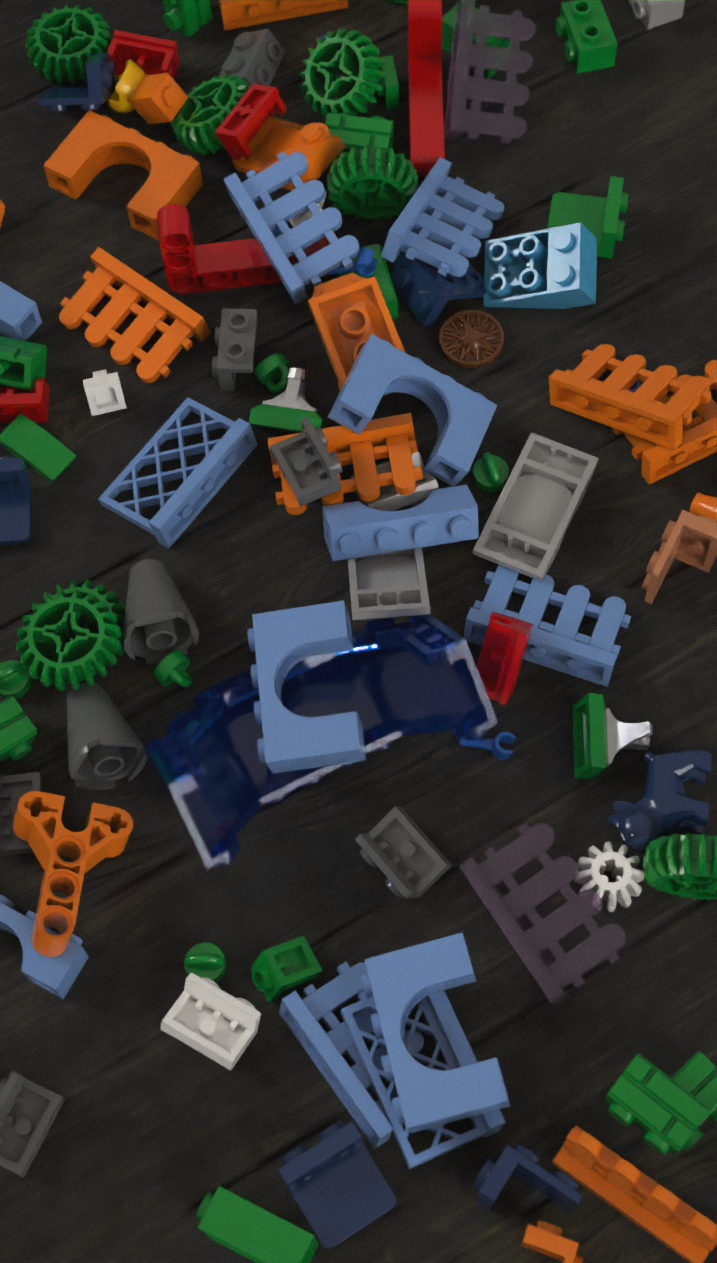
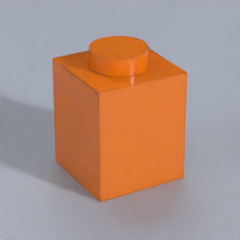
(158, 98)

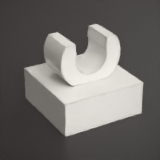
(104, 392)

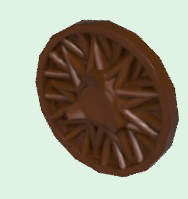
(471, 338)

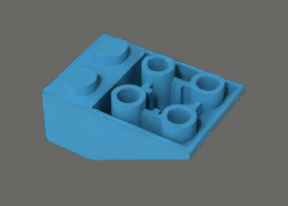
(542, 269)

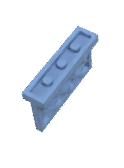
(199, 481)
(455, 1053)

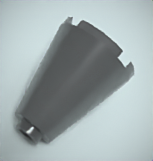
(156, 614)
(100, 740)

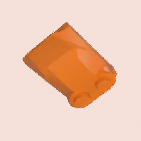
(290, 137)
(347, 315)

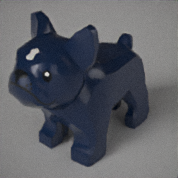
(665, 800)

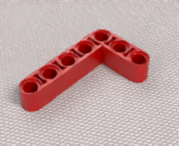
(425, 84)
(213, 265)

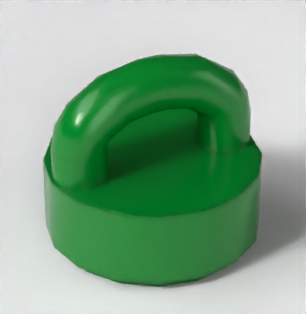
(272, 369)
(490, 473)
(173, 669)
(14, 679)
(205, 961)

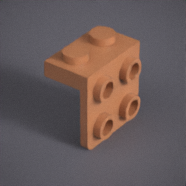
(688, 540)

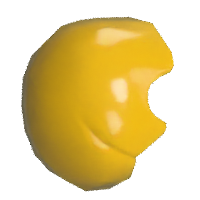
(124, 88)

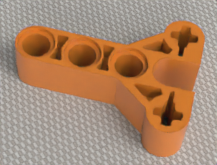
(104, 836)

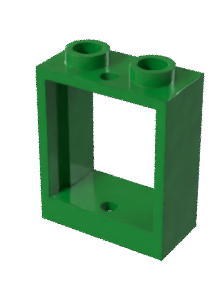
(253, 1230)

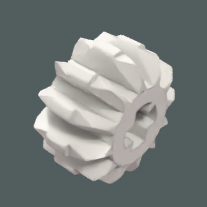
(621, 868)

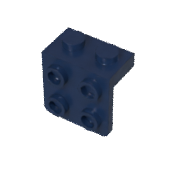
(100, 79)
(429, 291)
(14, 501)
(524, 1166)
(337, 1184)

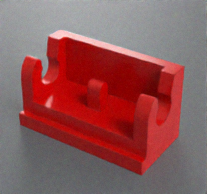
(149, 53)
(248, 118)
(28, 403)
(502, 655)

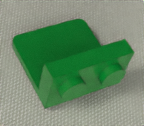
(595, 213)

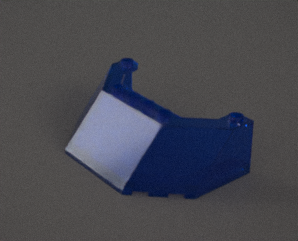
(397, 681)

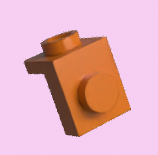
(548, 1241)

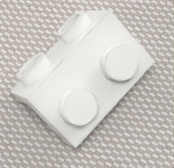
(212, 1021)

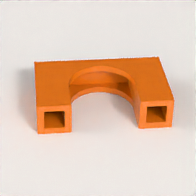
(100, 143)

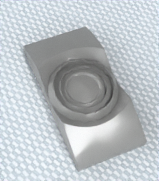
(536, 507)
(388, 585)

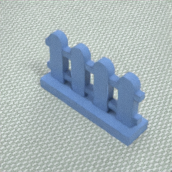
(429, 201)
(292, 240)
(558, 644)
(327, 1048)

